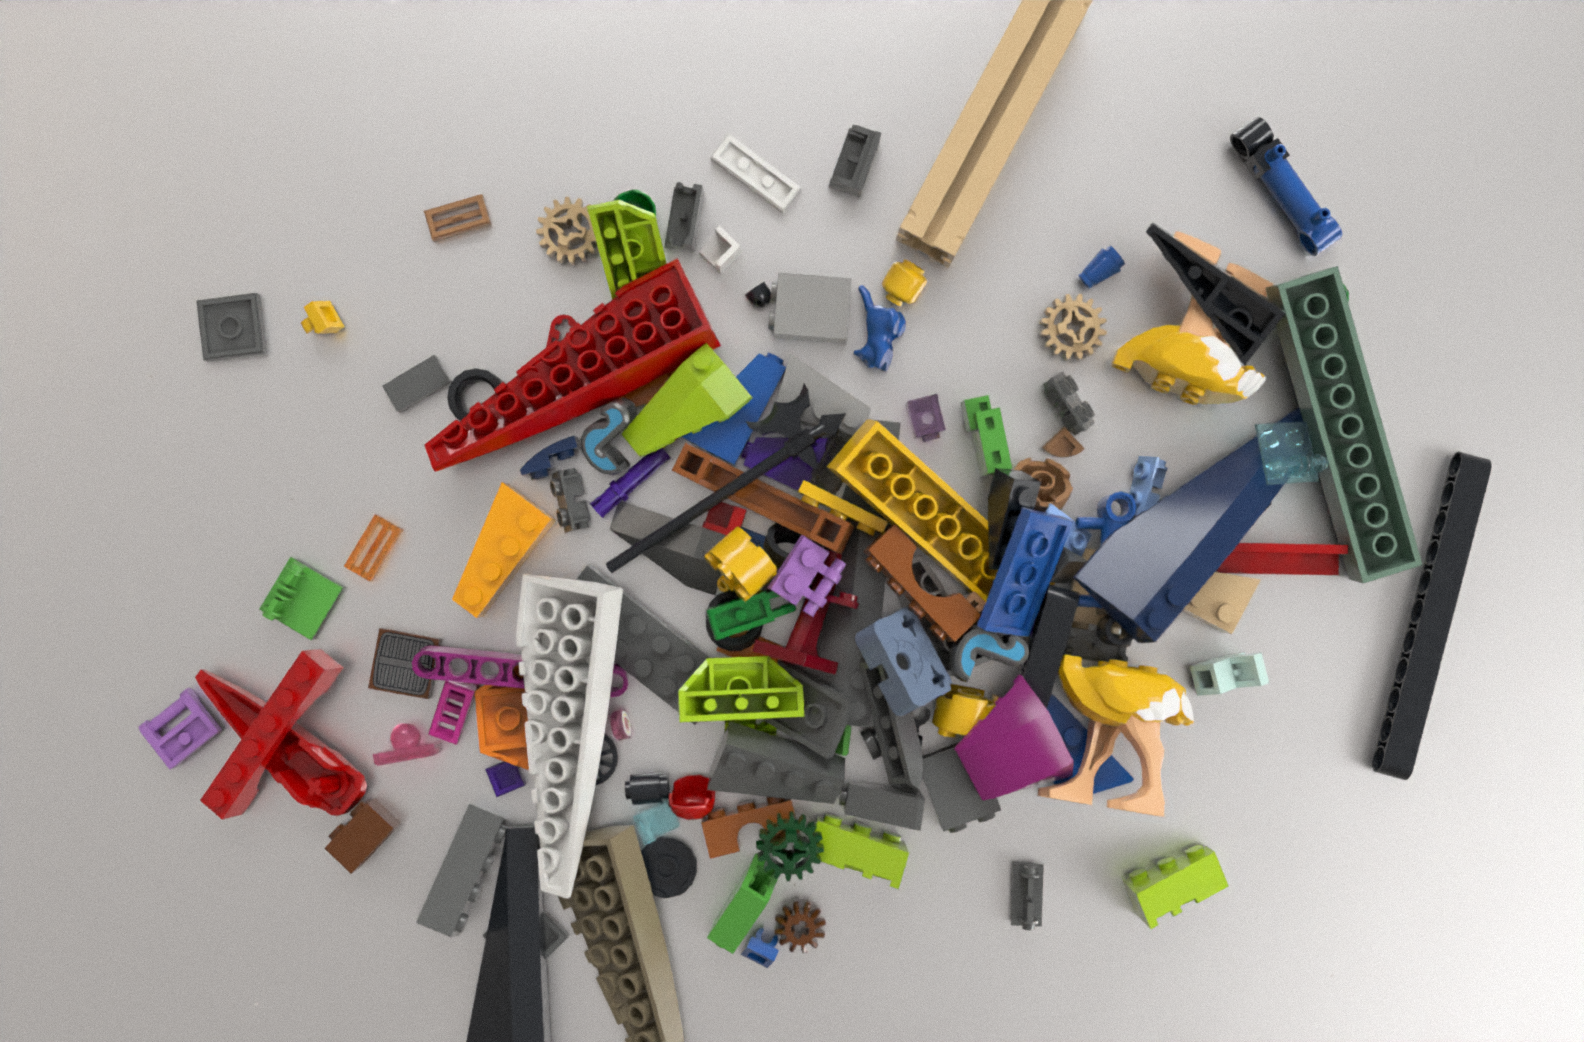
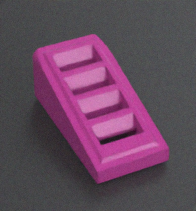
(461, 693)

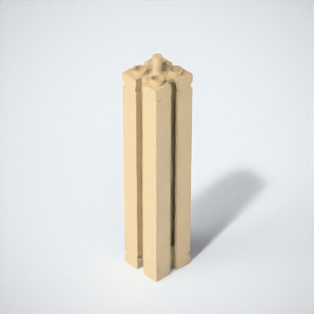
(990, 126)

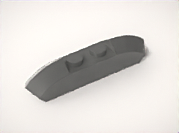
(895, 734)

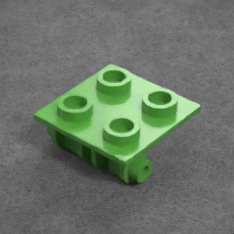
(300, 598)

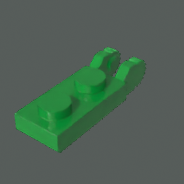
(741, 616)

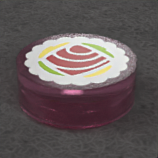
(621, 724)

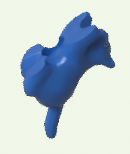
(882, 328)

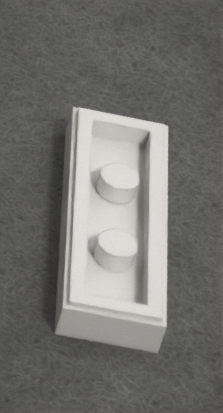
(755, 173)

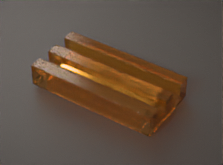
(387, 525)

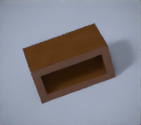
(362, 835)

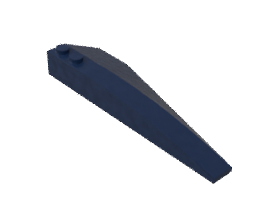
(1172, 549)

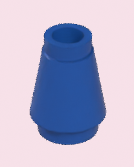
(1101, 267)

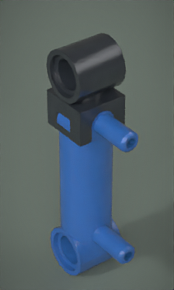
(1268, 162)
(1107, 523)

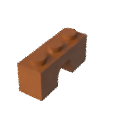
(722, 827)

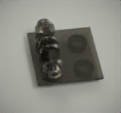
(824, 477)

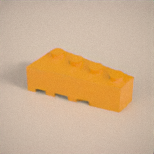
(503, 546)

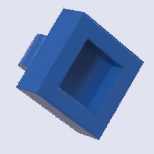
(759, 951)

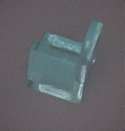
(655, 821)

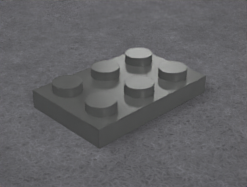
(824, 714)

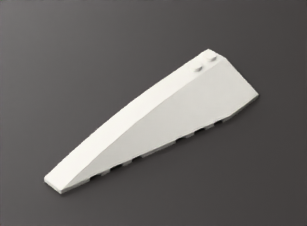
(567, 669)

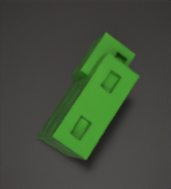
(987, 435)

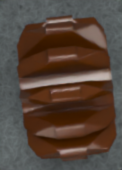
(806, 934)

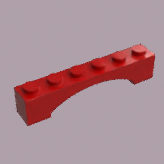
(239, 777)

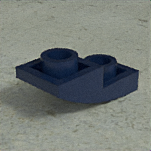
(543, 461)

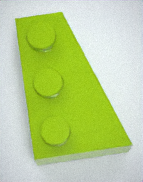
(1174, 883)

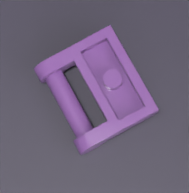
(184, 737)

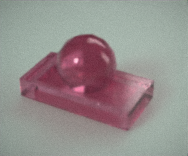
(406, 746)

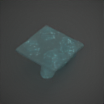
(1288, 453)

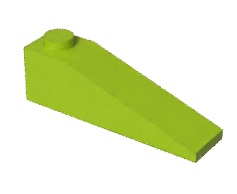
(691, 398)

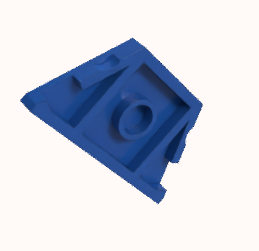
(1074, 736)

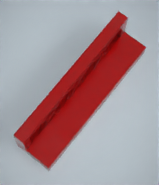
(1284, 559)

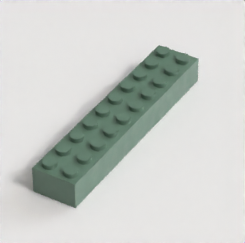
(1344, 425)

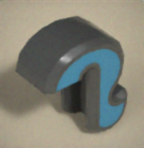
(597, 436)
(962, 656)

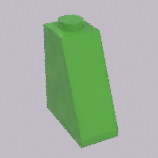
(743, 906)

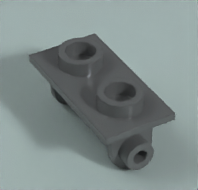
(569, 511)
(1027, 895)

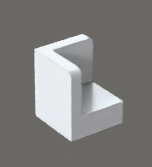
(721, 250)

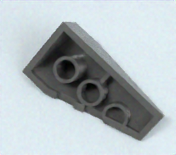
(679, 553)

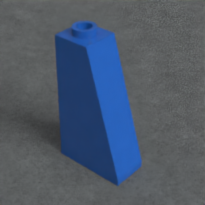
(730, 436)

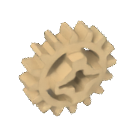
(565, 243)
(1069, 315)

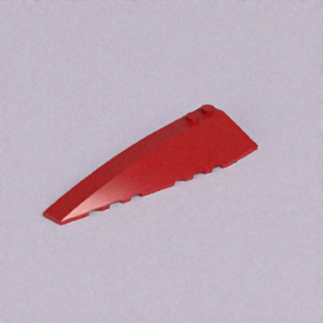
(616, 350)

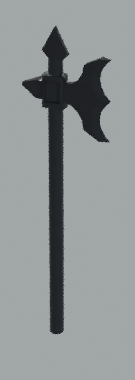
(783, 419)

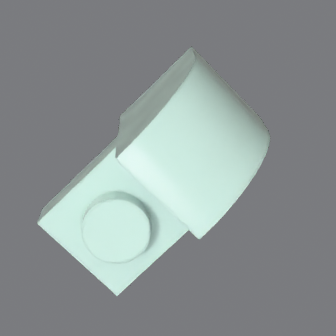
(1228, 673)

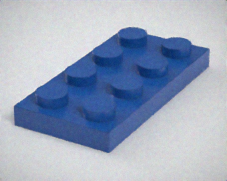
(1025, 573)

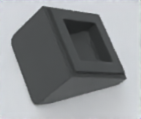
(1067, 566)

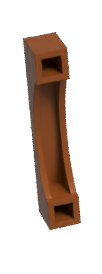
(765, 500)

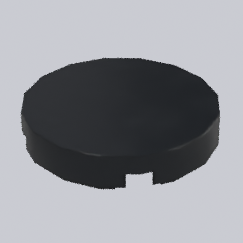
(669, 866)

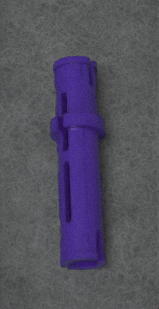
(629, 481)

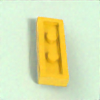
(866, 521)

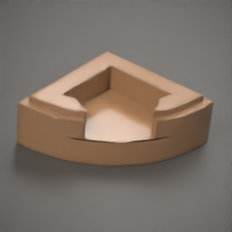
(1062, 445)

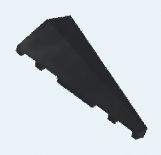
(1233, 306)

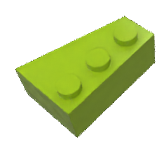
(862, 850)

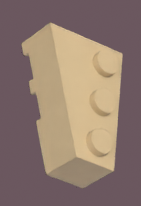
(1222, 601)

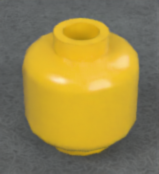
(904, 282)

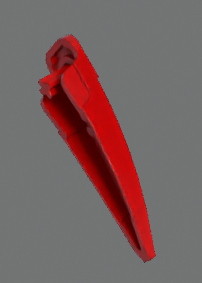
(301, 761)

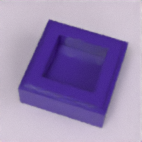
(505, 778)

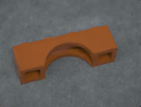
(893, 555)

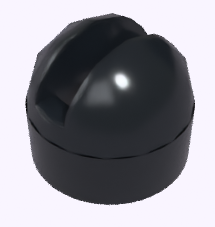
(759, 295)

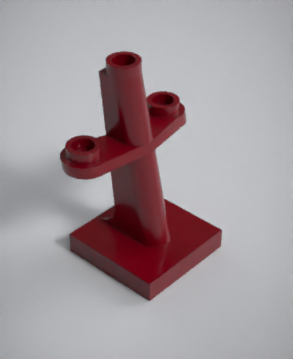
(804, 636)

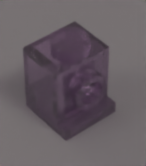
(920, 406)

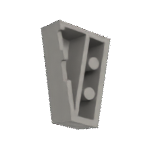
(823, 395)

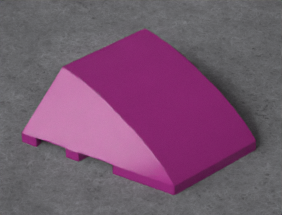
(1014, 746)

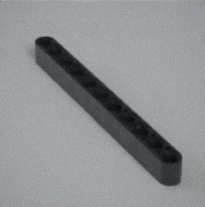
(1431, 615)

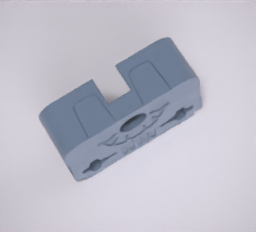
(925, 673)

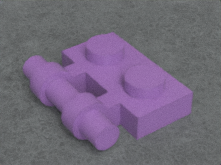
(800, 569)

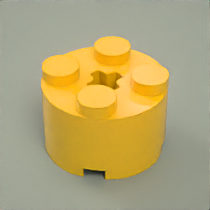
(741, 564)
(961, 709)

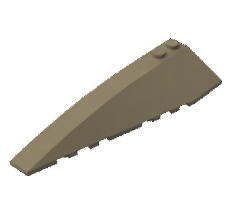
(625, 935)

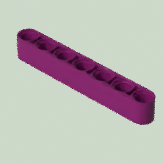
(475, 671)

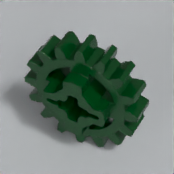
(777, 845)

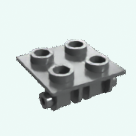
(1081, 412)

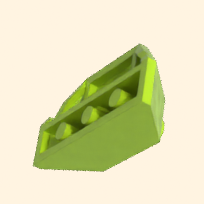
(626, 242)
(740, 691)

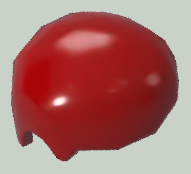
(691, 798)

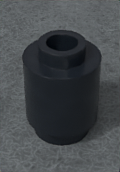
(647, 788)

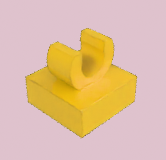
(321, 318)

